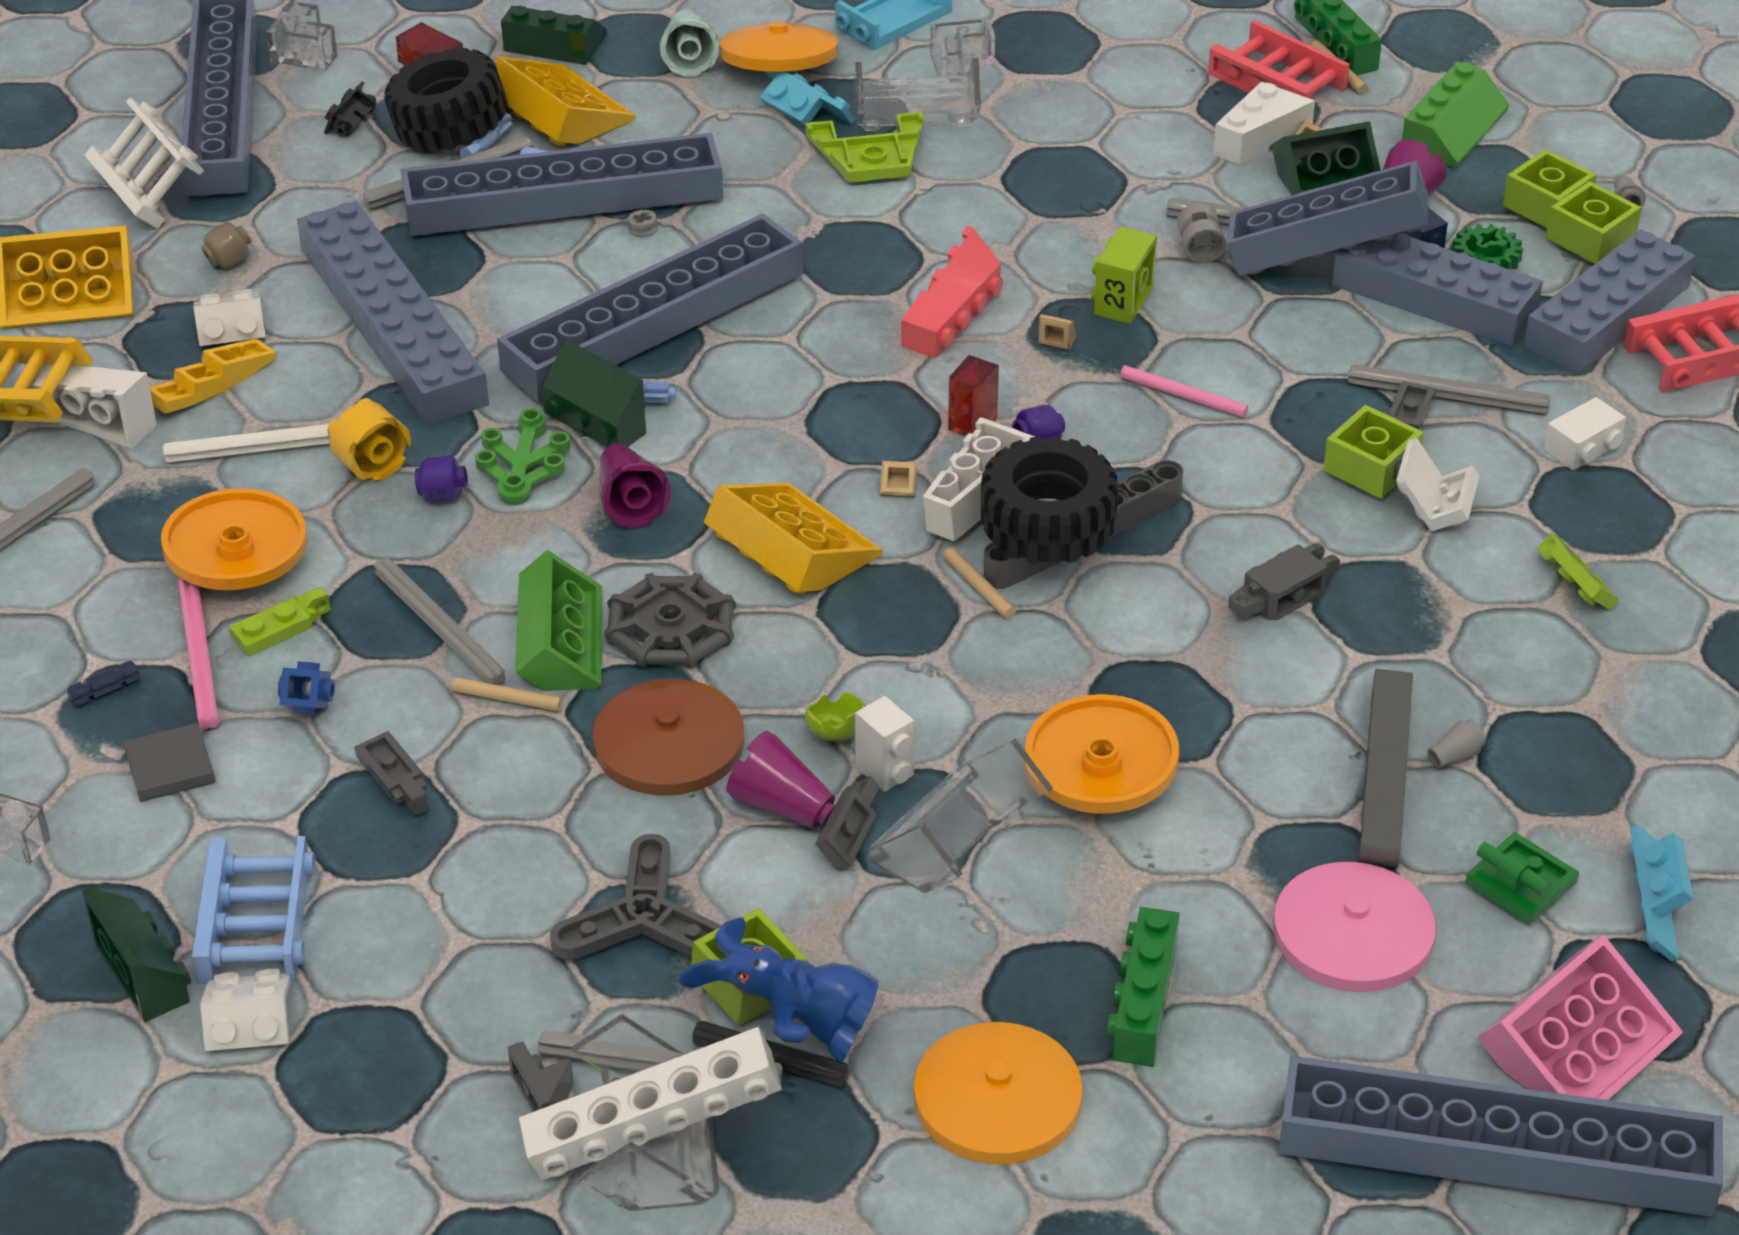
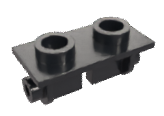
(346, 115)

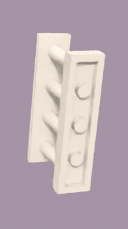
(120, 176)

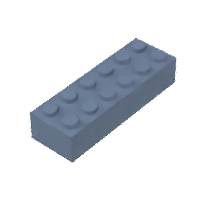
(1328, 219)
(1440, 285)
(1595, 308)

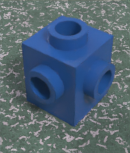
(293, 688)

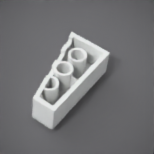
(104, 402)
(954, 497)

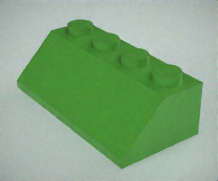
(1456, 113)
(558, 626)

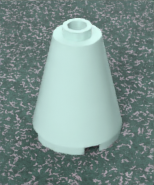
(689, 44)

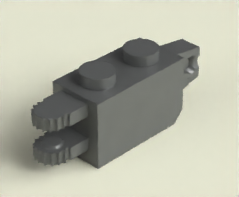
(1284, 582)

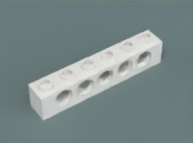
(649, 1103)

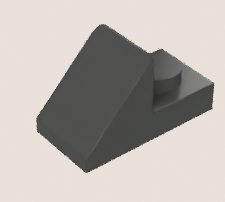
(539, 1084)

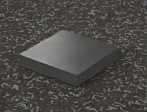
(169, 761)

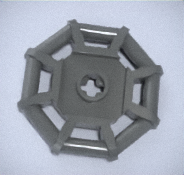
(650, 605)

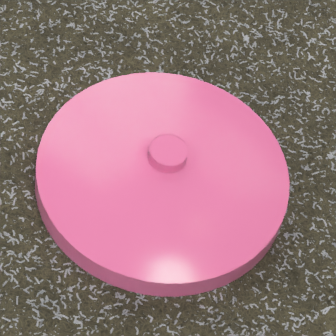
(1354, 926)

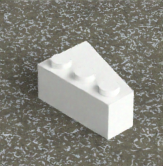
(1260, 121)

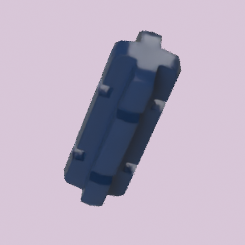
(103, 683)

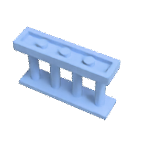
(219, 893)

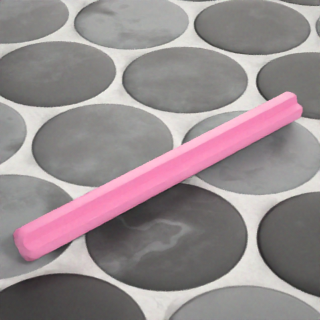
(198, 655)

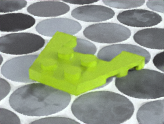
(870, 155)

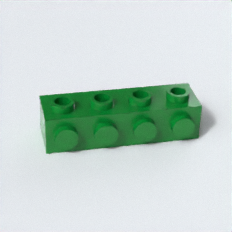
(1341, 32)
(1145, 987)

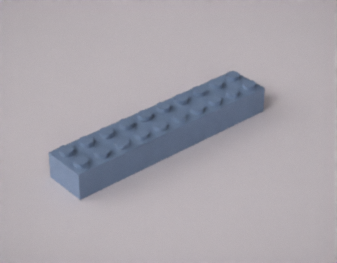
(220, 96)
(561, 184)
(657, 301)
(393, 313)
(1503, 1136)

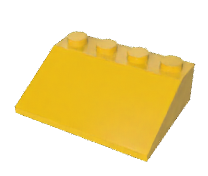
(559, 101)
(66, 277)
(788, 534)

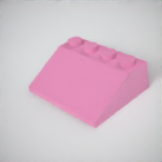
(1582, 1027)

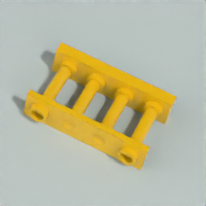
(38, 404)

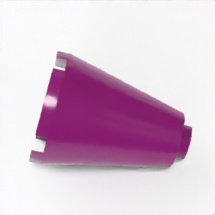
(1431, 167)
(632, 487)
(780, 783)

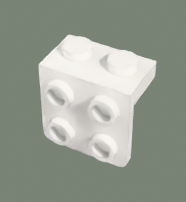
(229, 318)
(1436, 498)
(245, 1010)

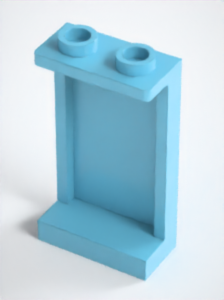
(884, 21)

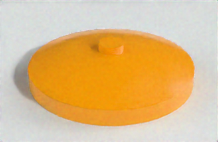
(778, 47)
(234, 539)
(1104, 753)
(997, 1092)

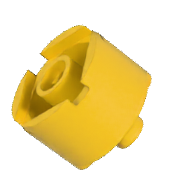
(369, 440)

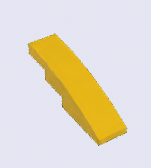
(218, 372)

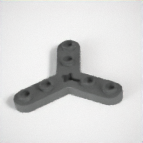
(619, 919)

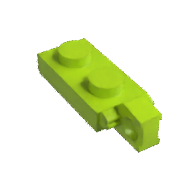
(1576, 570)
(280, 621)

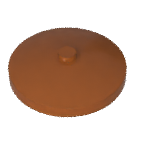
(668, 737)

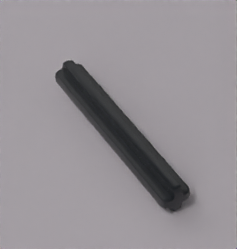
(791, 1058)

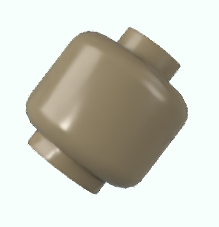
(226, 246)

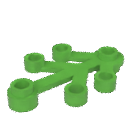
(517, 485)

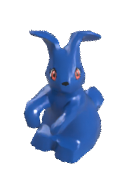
(825, 998)

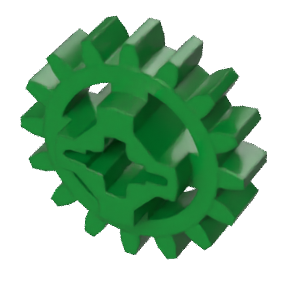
(1490, 245)

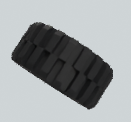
(445, 99)
(1042, 528)

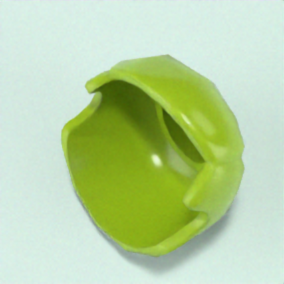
(833, 719)

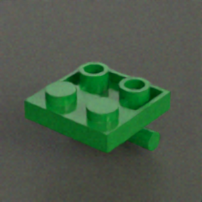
(1521, 877)

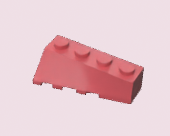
(952, 297)

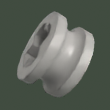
(642, 223)

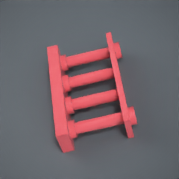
(1246, 74)
(1683, 326)

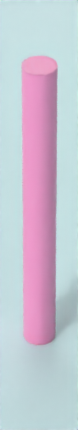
(1184, 391)

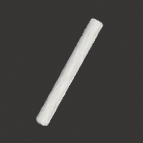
(246, 443)

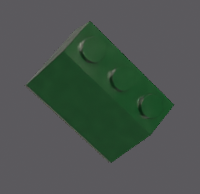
(551, 34)
(1325, 156)
(594, 397)
(136, 954)

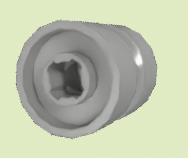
(1201, 233)

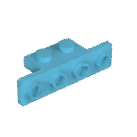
(799, 100)
(1663, 886)

